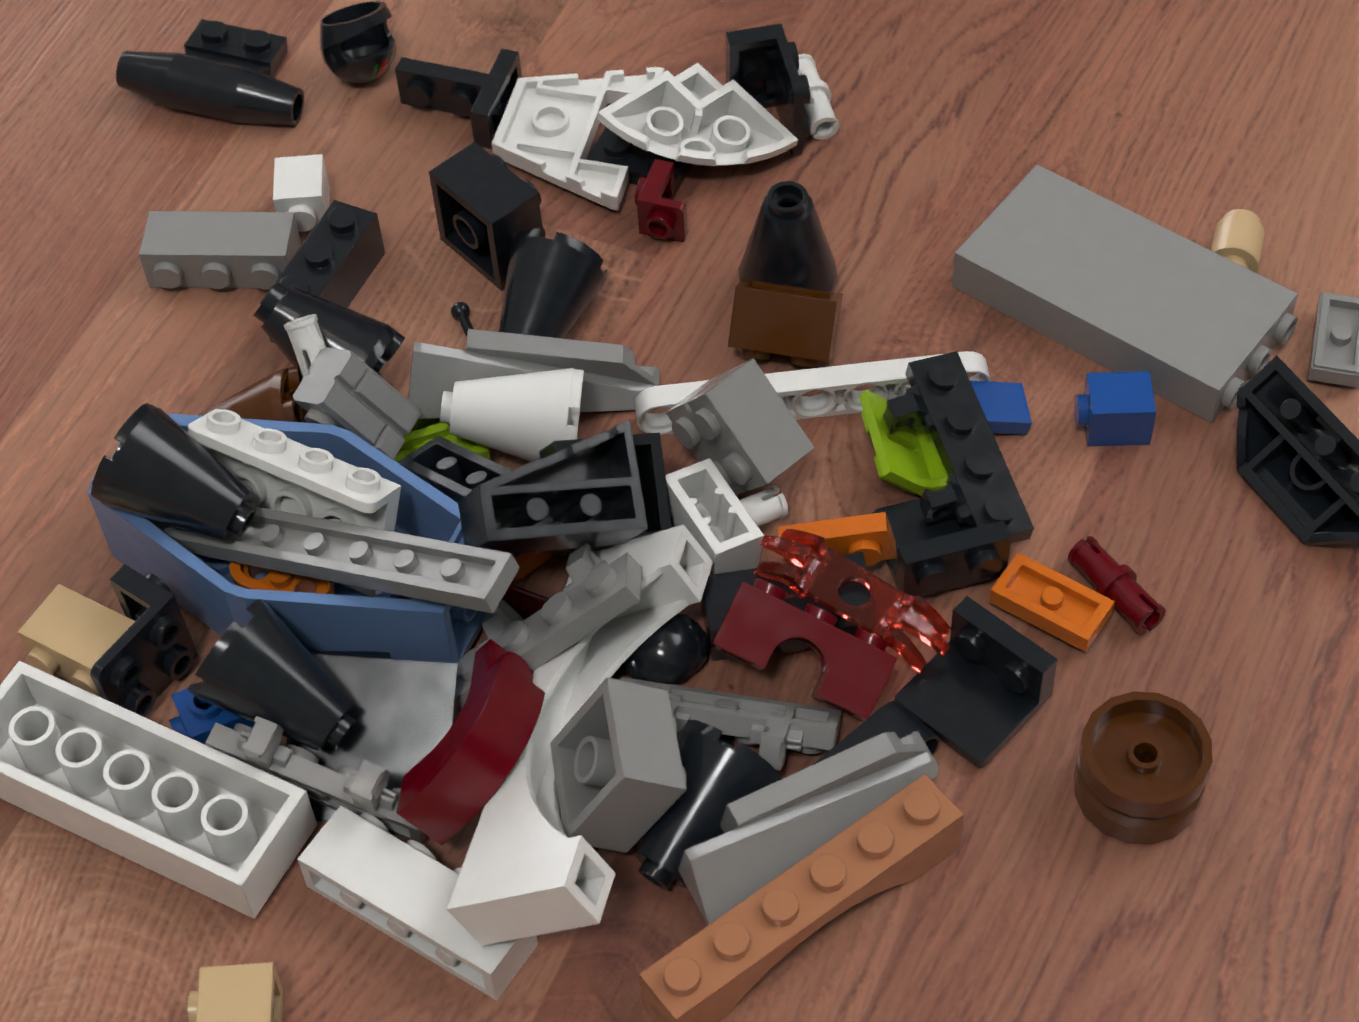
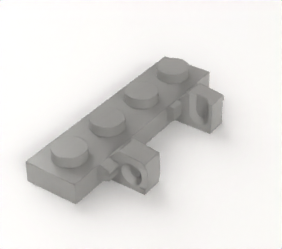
(592, 599)
(756, 720)
(355, 790)

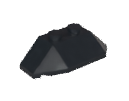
(1298, 456)

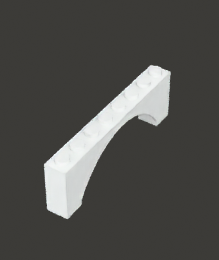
(520, 865)

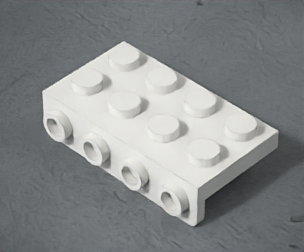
(297, 477)

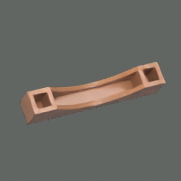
(729, 956)

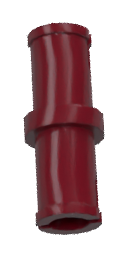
(1116, 583)

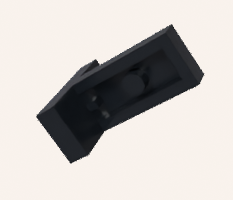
(462, 90)

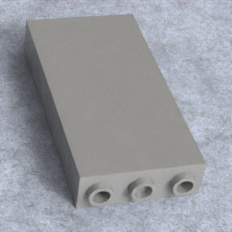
(1125, 292)

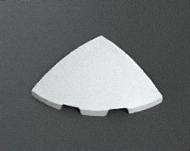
(697, 120)

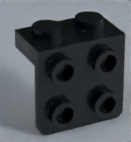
(767, 69)
(943, 552)
(150, 650)

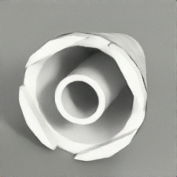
(516, 411)

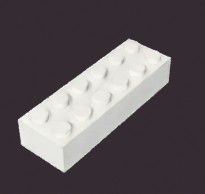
(148, 791)

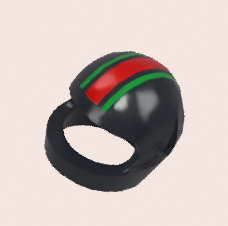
(358, 41)

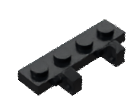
(978, 479)

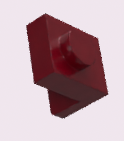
(656, 208)

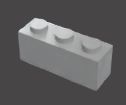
(217, 248)

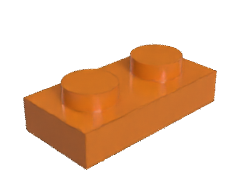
(853, 535)
(1051, 601)

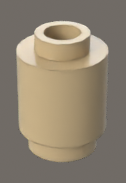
(1240, 238)

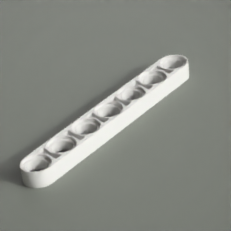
(834, 380)

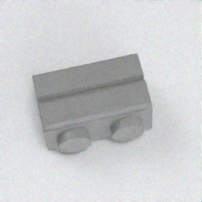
(355, 398)

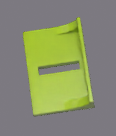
(905, 456)

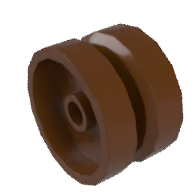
(1142, 767)

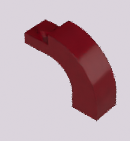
(479, 748)

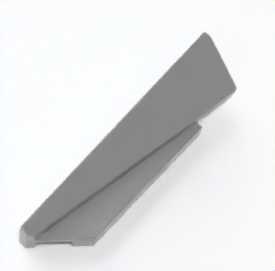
(609, 369)
(796, 816)

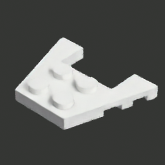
(553, 127)

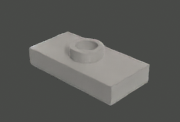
(1336, 341)

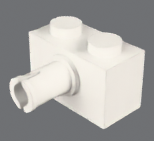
(720, 520)

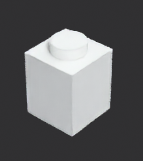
(301, 188)

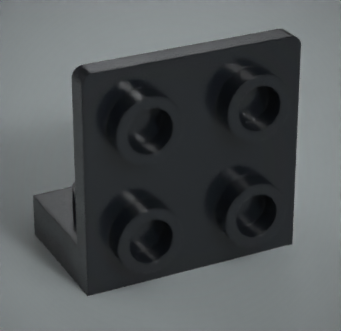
(982, 684)

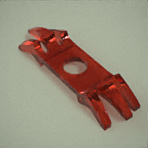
(878, 616)

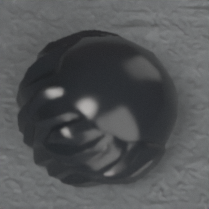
(670, 652)

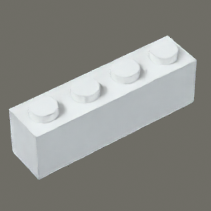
(406, 897)

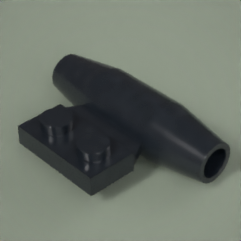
(219, 76)

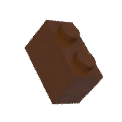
(784, 322)

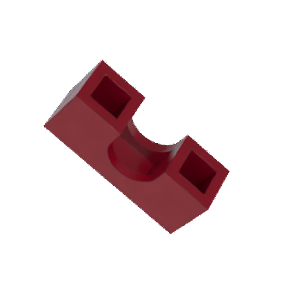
(851, 666)

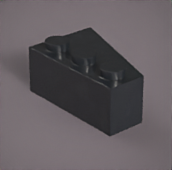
(562, 500)

